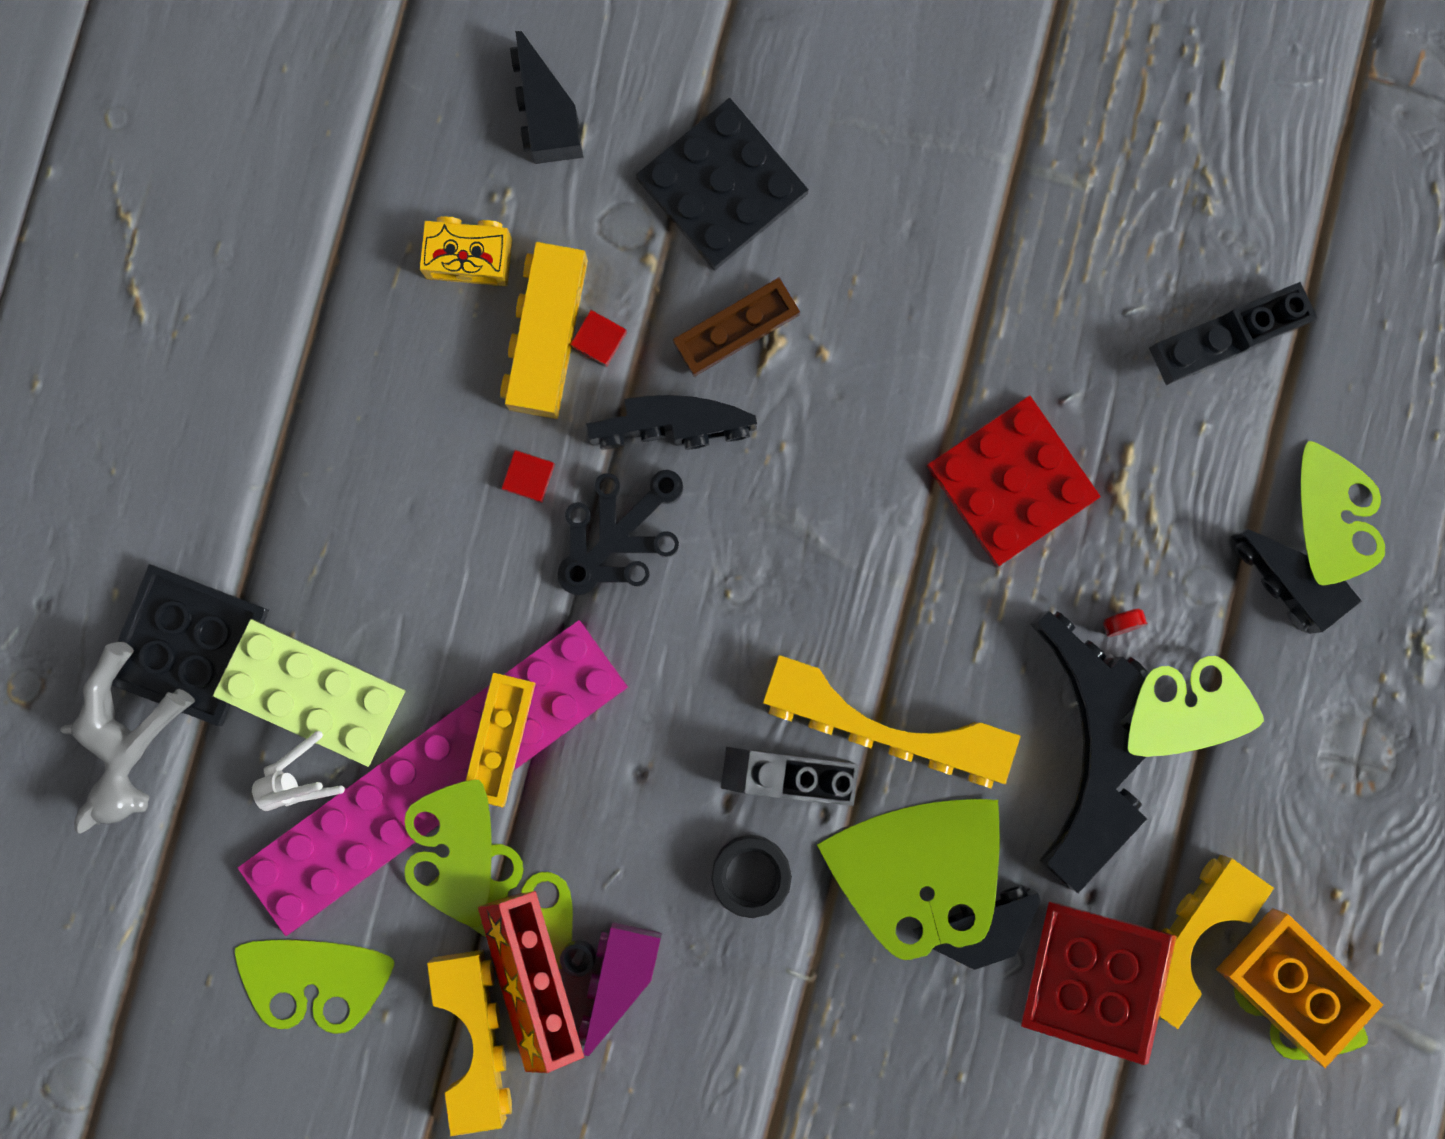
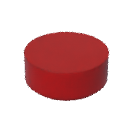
(1124, 622)

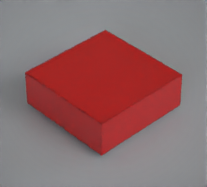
(598, 338)
(528, 476)

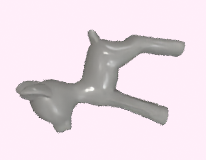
(119, 748)

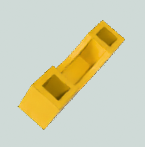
(1224, 894)
(462, 987)

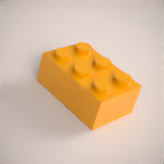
(1299, 987)

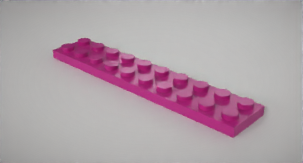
(366, 822)

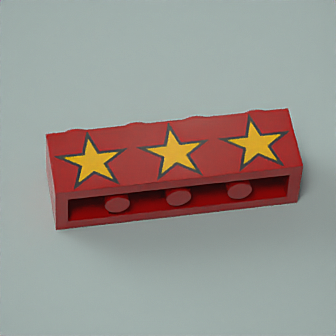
(531, 982)

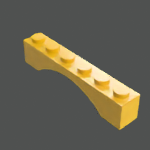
(973, 748)

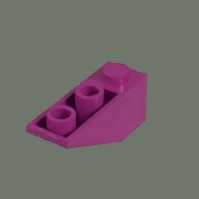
(625, 973)

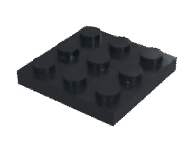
(722, 184)
(183, 640)

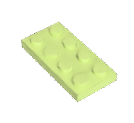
(309, 692)

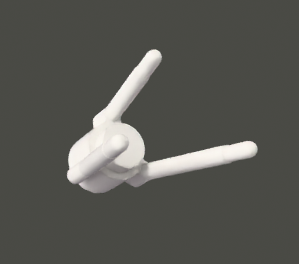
(282, 788)

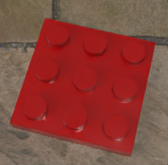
(1013, 481)
(1098, 982)

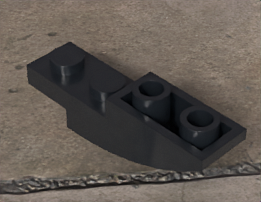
(1233, 333)
(690, 418)

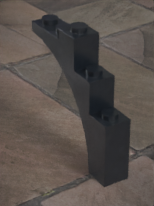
(1100, 814)

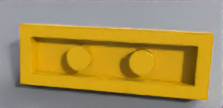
(500, 735)

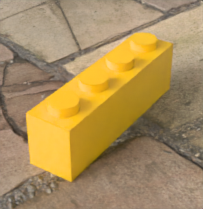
(545, 330)

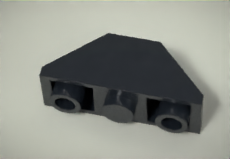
(1008, 927)

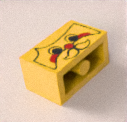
(466, 251)

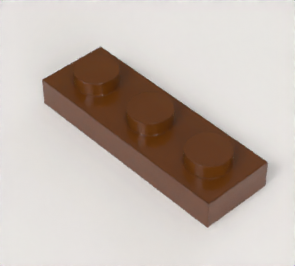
(736, 327)

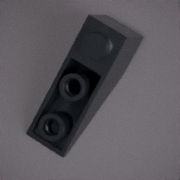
(550, 112)
(1290, 577)
(789, 776)

